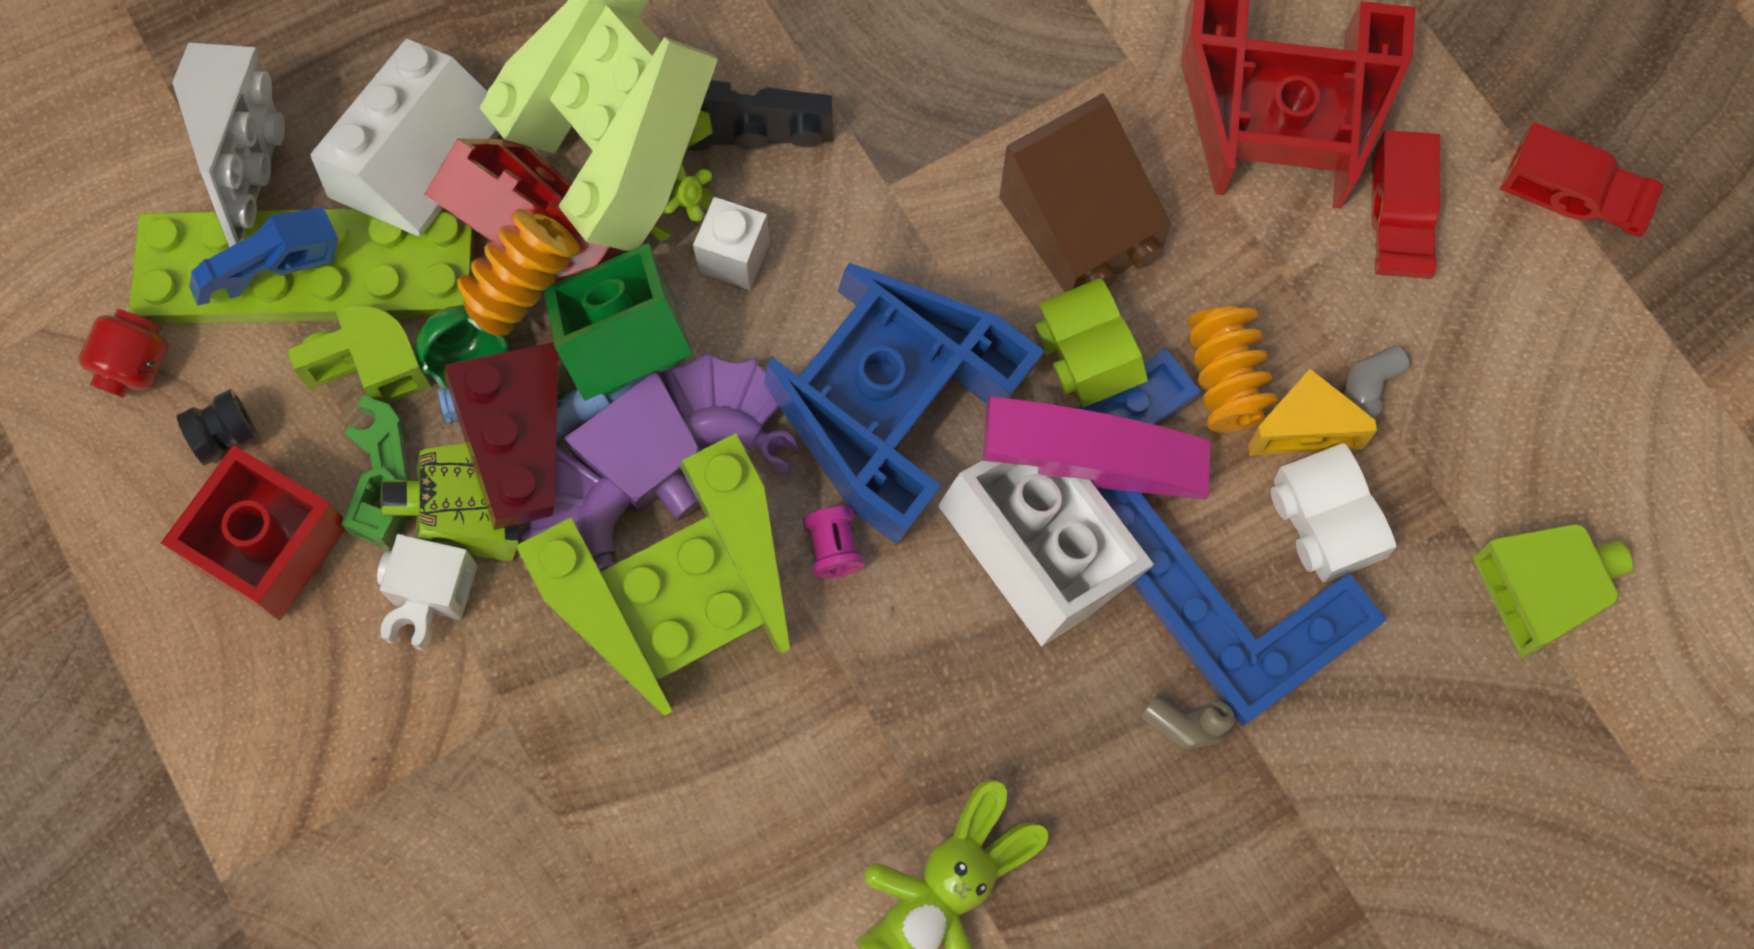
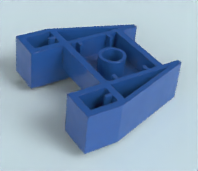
(882, 378)

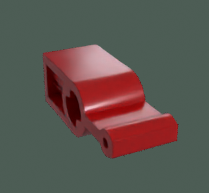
(1579, 181)
(1405, 203)

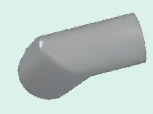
(1367, 377)

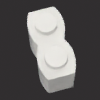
(1333, 513)

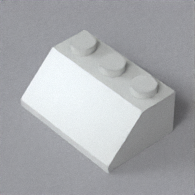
(399, 135)
(1044, 542)

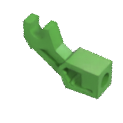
(388, 456)

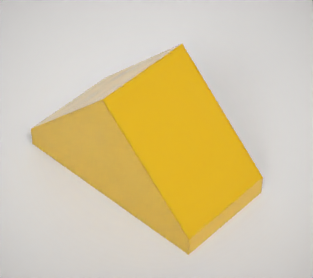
(1312, 420)

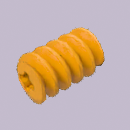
(516, 271)
(1229, 367)

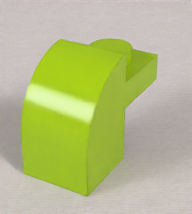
(365, 344)

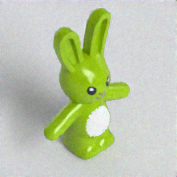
(955, 877)

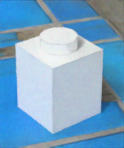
(732, 243)

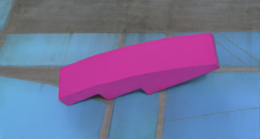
(1096, 447)

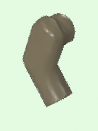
(1193, 728)

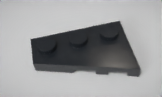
(765, 118)

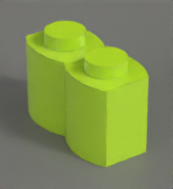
(1091, 342)

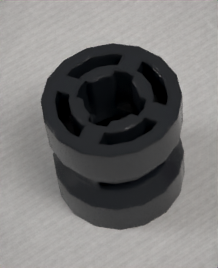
(217, 427)

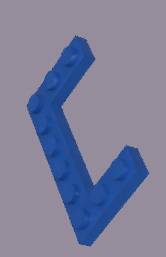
(1241, 670)

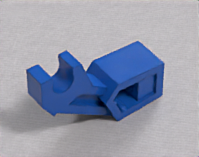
(281, 245)

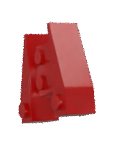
(1289, 98)

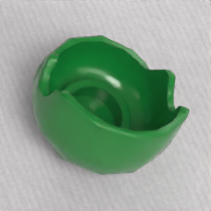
(453, 338)

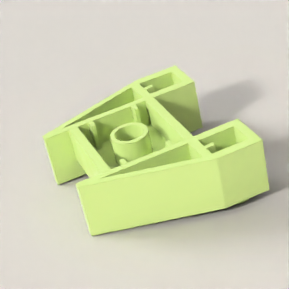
(622, 94)

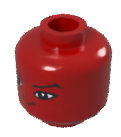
(123, 353)

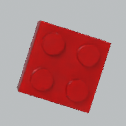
(255, 532)

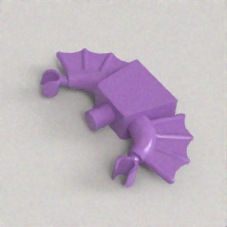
(638, 441)

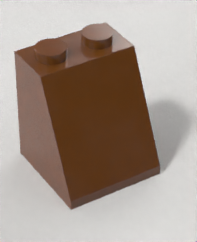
(1084, 197)

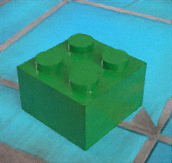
(616, 322)

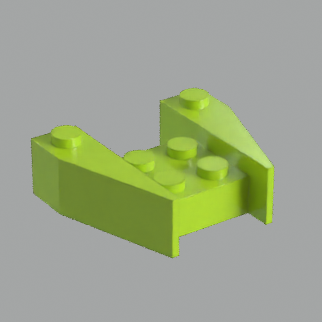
(680, 592)

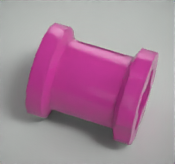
(833, 542)

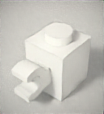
(423, 582)

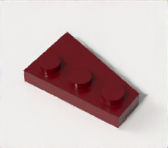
(510, 429)

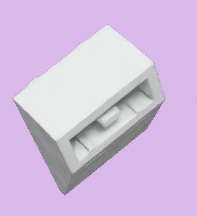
(230, 127)

